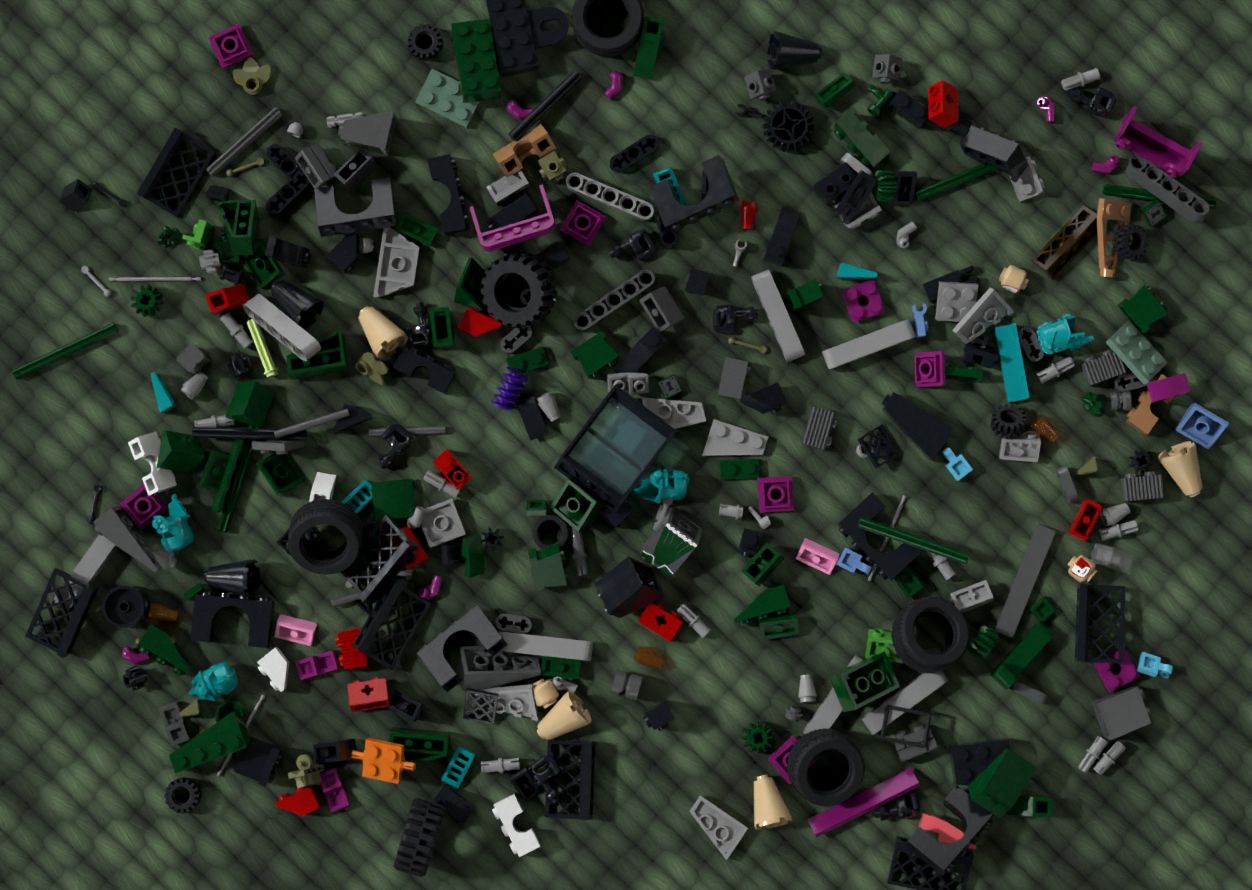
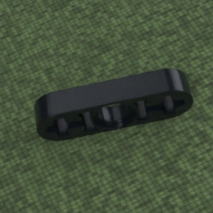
(648, 150)

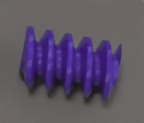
(510, 390)

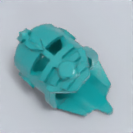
(1058, 336)
(664, 485)
(174, 528)
(214, 682)

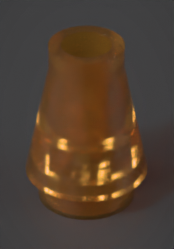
(1044, 428)
(162, 613)
(647, 657)

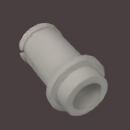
(731, 511)

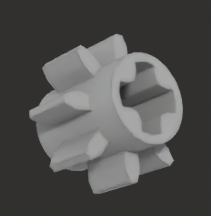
(209, 261)

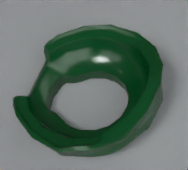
(229, 704)

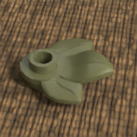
(252, 74)
(372, 367)

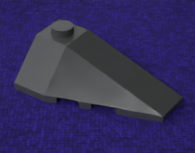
(118, 529)
(482, 670)

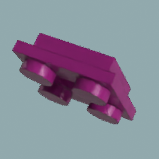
(228, 57)
(587, 234)
(870, 291)
(936, 374)
(766, 485)
(155, 508)
(1127, 671)
(779, 756)

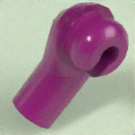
(1048, 107)
(516, 111)
(1106, 167)
(132, 657)

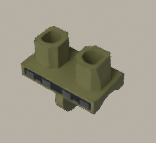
(306, 774)

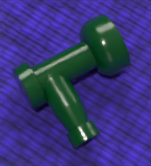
(875, 109)

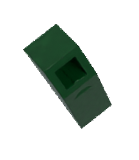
(648, 47)
(768, 601)
(162, 648)
(1032, 806)

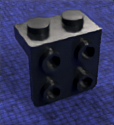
(258, 761)

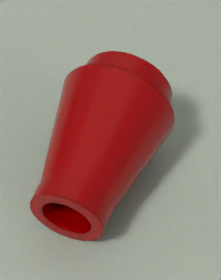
(748, 214)

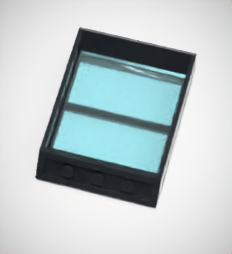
(615, 448)

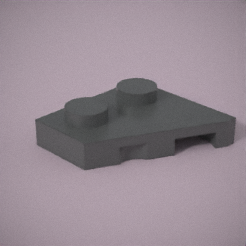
(279, 446)

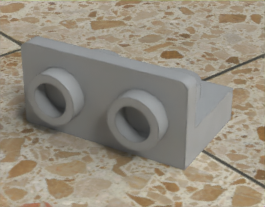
(1028, 184)
(1022, 448)

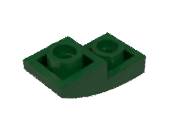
(473, 552)

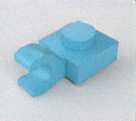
(957, 465)
(1151, 666)

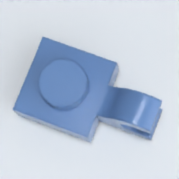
(921, 326)
(850, 561)

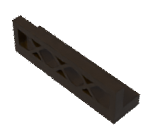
(1071, 245)

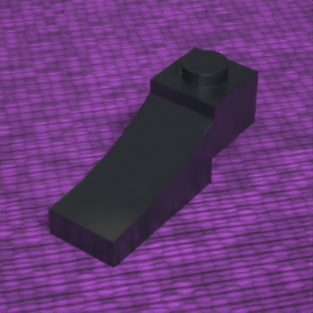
(288, 252)

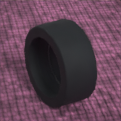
(550, 518)

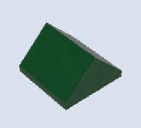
(261, 267)
(469, 286)
(250, 404)
(179, 452)
(280, 473)
(575, 505)

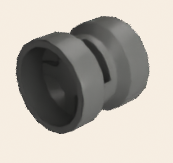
(1120, 401)

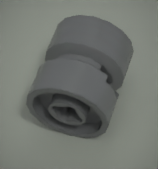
(626, 685)

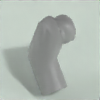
(903, 234)
(415, 521)
(562, 684)

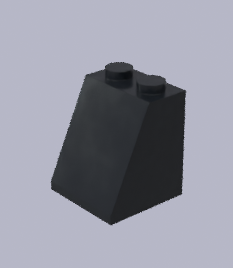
(628, 588)

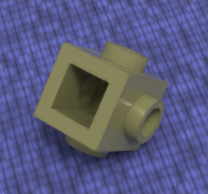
(549, 161)

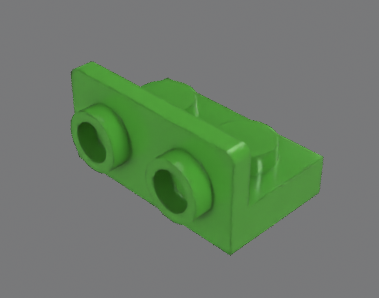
(202, 235)
(881, 641)

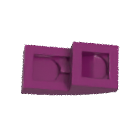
(1168, 387)
(317, 664)
(334, 790)

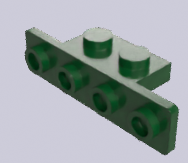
(219, 472)

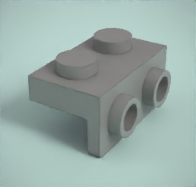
(868, 210)

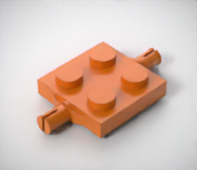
(383, 760)

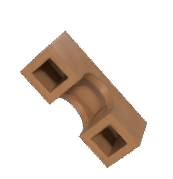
(533, 142)
(1141, 416)

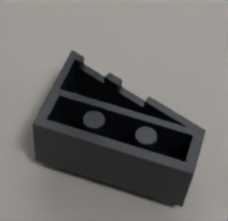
(995, 150)

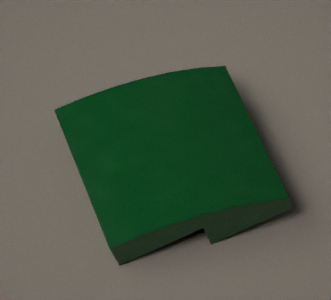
(393, 499)

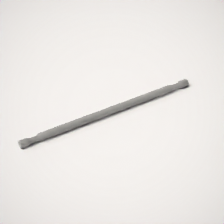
(155, 279)
(886, 538)
(247, 724)

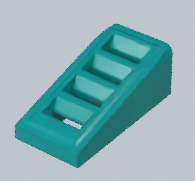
(668, 170)
(852, 272)
(163, 397)
(367, 486)
(468, 754)

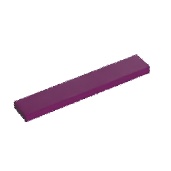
(863, 802)

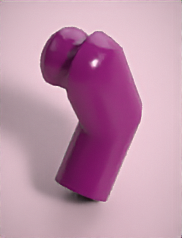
(617, 84)
(432, 590)

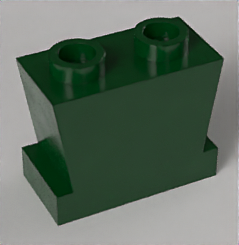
(805, 295)
(1143, 308)
(442, 328)
(595, 355)
(548, 567)

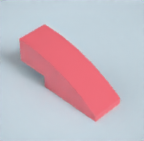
(945, 831)

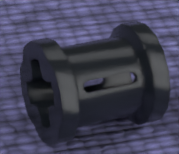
(231, 275)

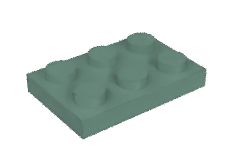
(444, 97)
(1136, 352)

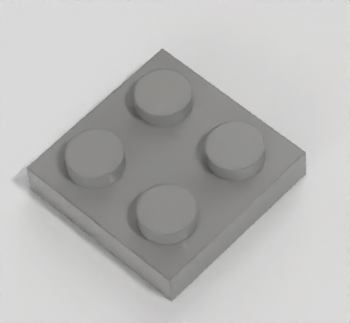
(955, 300)
(442, 523)

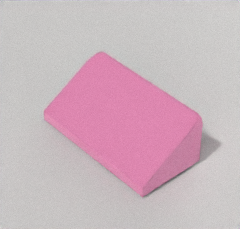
(817, 556)
(295, 630)

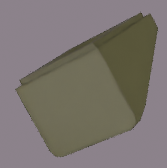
(1088, 468)
(193, 709)

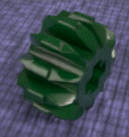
(885, 187)
(140, 298)
(983, 642)
(751, 739)

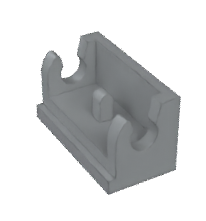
(507, 187)
(972, 596)

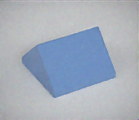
(1201, 425)

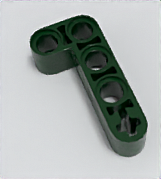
(1017, 659)

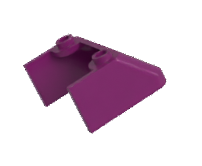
(1154, 146)
(516, 232)

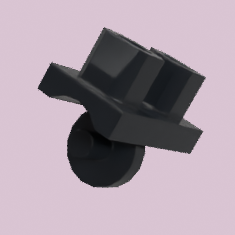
(988, 355)

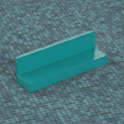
(1011, 363)

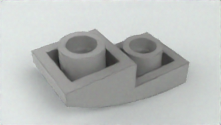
(629, 382)

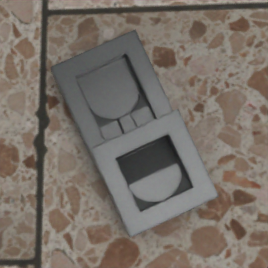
(174, 723)

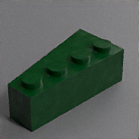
(216, 741)

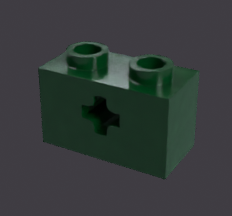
(762, 564)

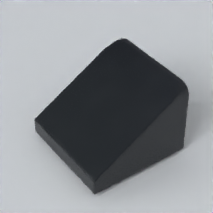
(217, 193)

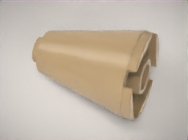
(381, 333)
(1183, 467)
(564, 717)
(768, 804)

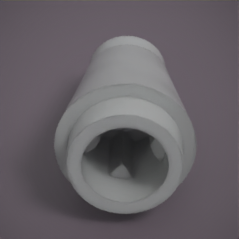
(194, 385)
(549, 406)
(1114, 514)
(807, 690)

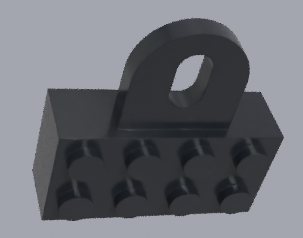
(519, 33)

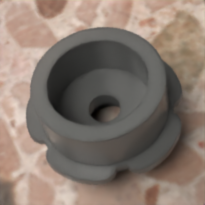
(793, 713)

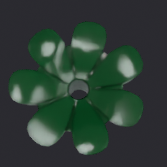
(169, 236)
(1093, 403)

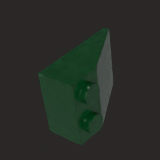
(864, 682)
(1001, 783)

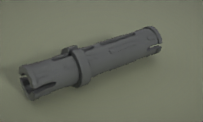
(579, 551)

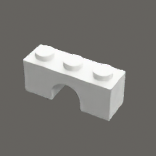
(148, 448)
(522, 841)

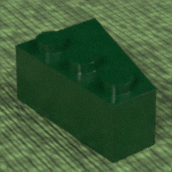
(860, 139)
(240, 224)
(328, 360)
(421, 744)

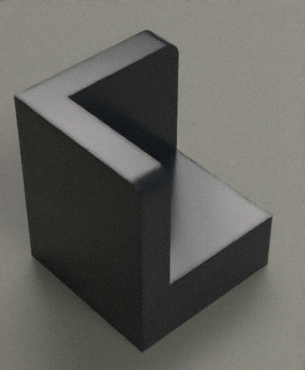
(961, 126)
(75, 195)
(697, 281)

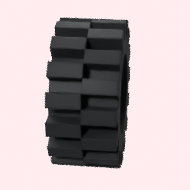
(425, 53)
(1140, 242)
(1008, 429)
(171, 791)

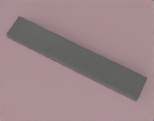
(1024, 580)

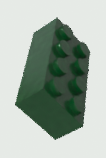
(476, 60)

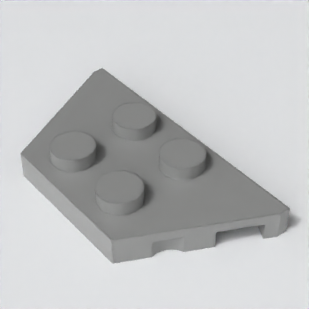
(396, 264)

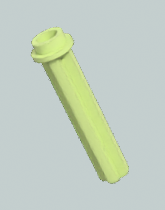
(262, 349)

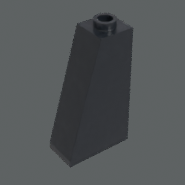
(918, 425)

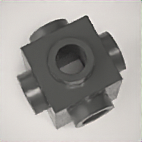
(887, 68)
(760, 84)

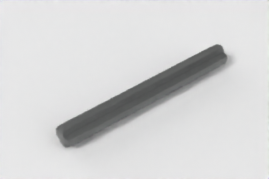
(244, 142)

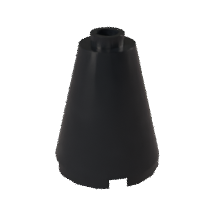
(791, 51)
(297, 303)
(235, 577)

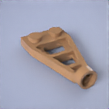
(1107, 211)

